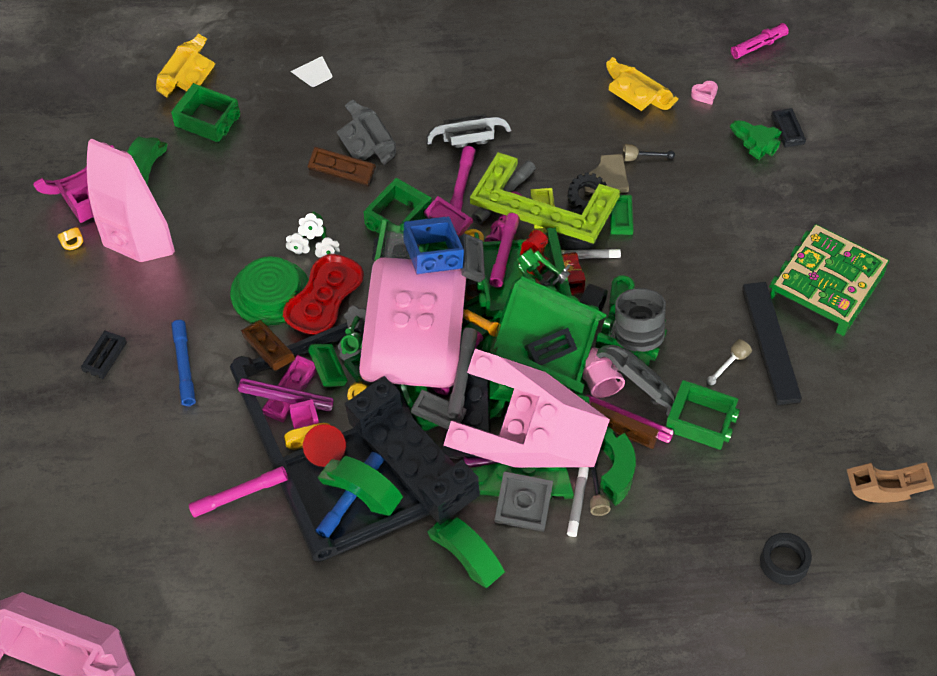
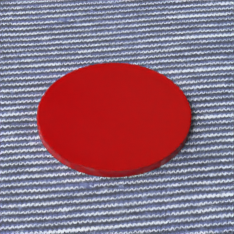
(323, 444)

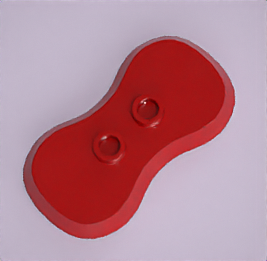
(318, 303)

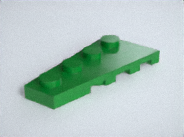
(491, 478)

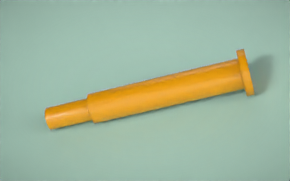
(490, 326)

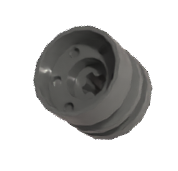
(640, 319)

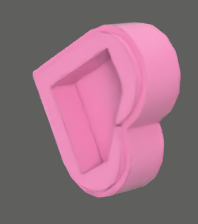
(704, 92)

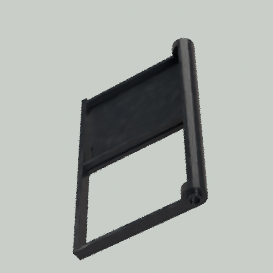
(304, 491)

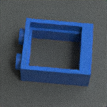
(441, 230)

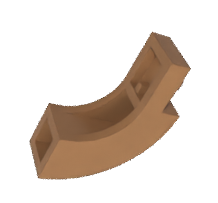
(891, 485)

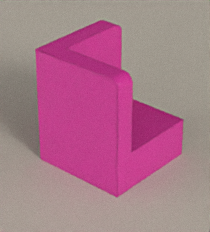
(303, 414)

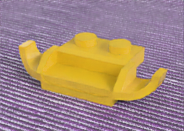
(185, 67)
(637, 87)

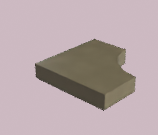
(613, 173)

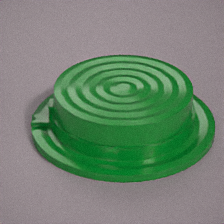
(265, 288)

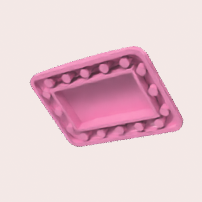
(412, 325)

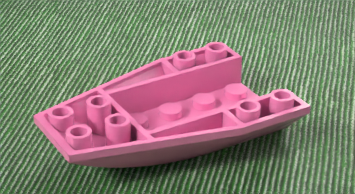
(124, 205)

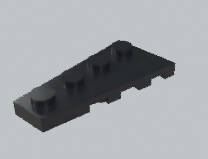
(477, 413)

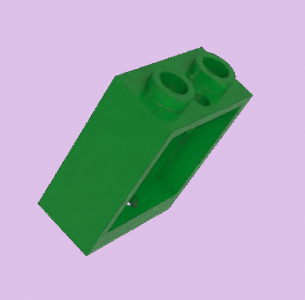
(200, 95)
(405, 194)
(707, 398)

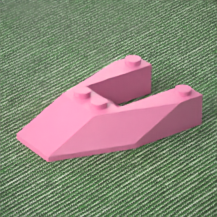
(542, 423)

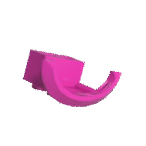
(74, 191)

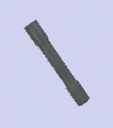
(519, 176)
(457, 396)

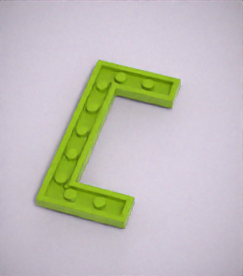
(586, 227)

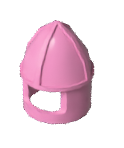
(600, 376)

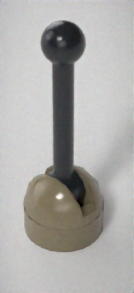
(631, 152)
(599, 503)

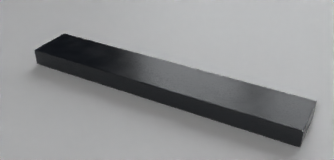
(772, 343)

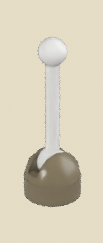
(739, 351)

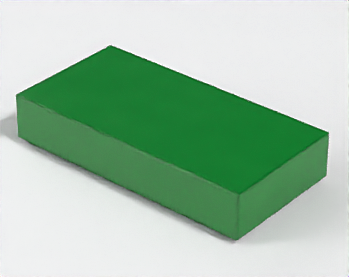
(622, 216)
(327, 365)

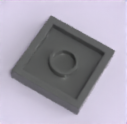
(523, 501)

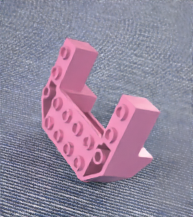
(60, 639)

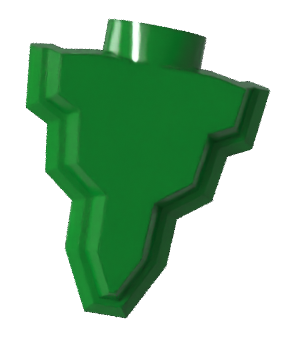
(758, 138)

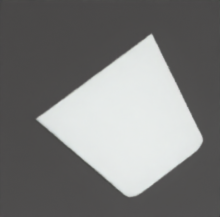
(314, 72)

